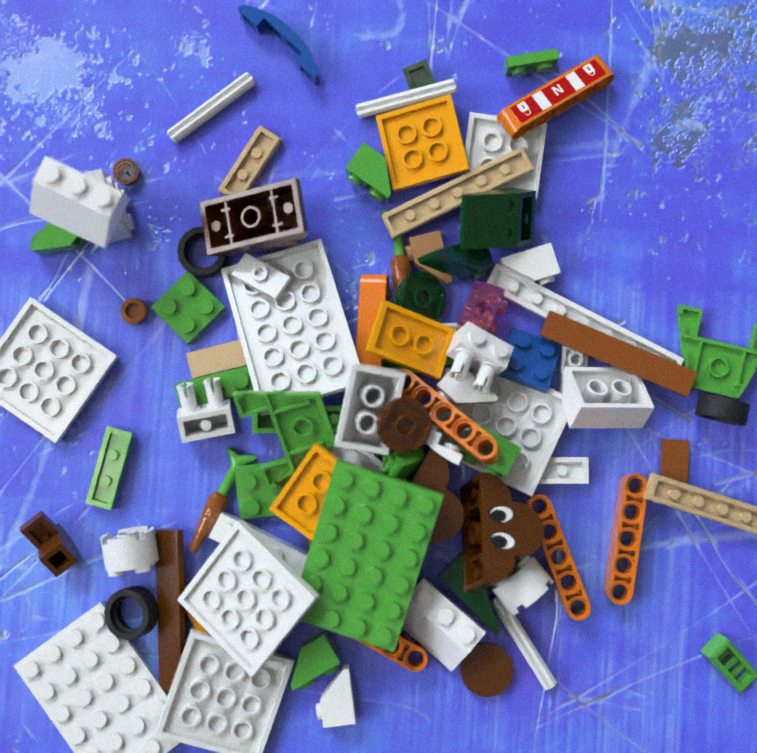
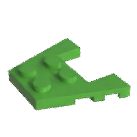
(719, 366)
(299, 423)

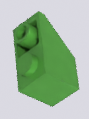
(370, 170)
(54, 240)
(402, 464)
(315, 657)

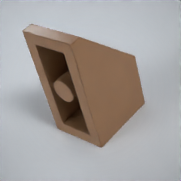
(422, 245)

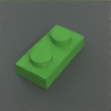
(522, 64)

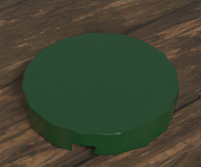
(421, 295)

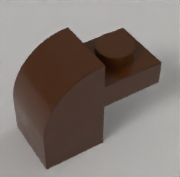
(52, 541)

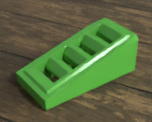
(717, 650)

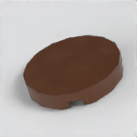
(403, 424)
(487, 669)

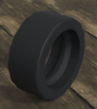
(183, 257)
(722, 409)
(113, 612)

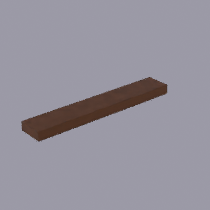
(171, 613)

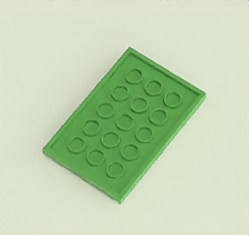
(368, 553)

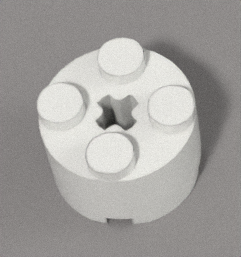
(130, 550)
(522, 585)

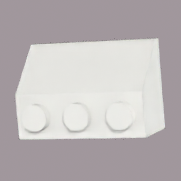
(76, 202)
(365, 395)
(604, 398)
(441, 625)

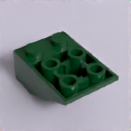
(497, 219)

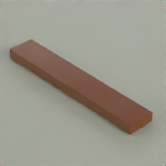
(618, 353)

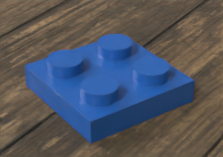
(531, 360)

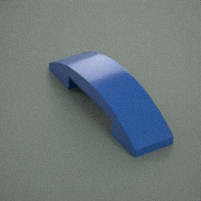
(260, 20)

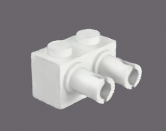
(479, 351)
(207, 419)

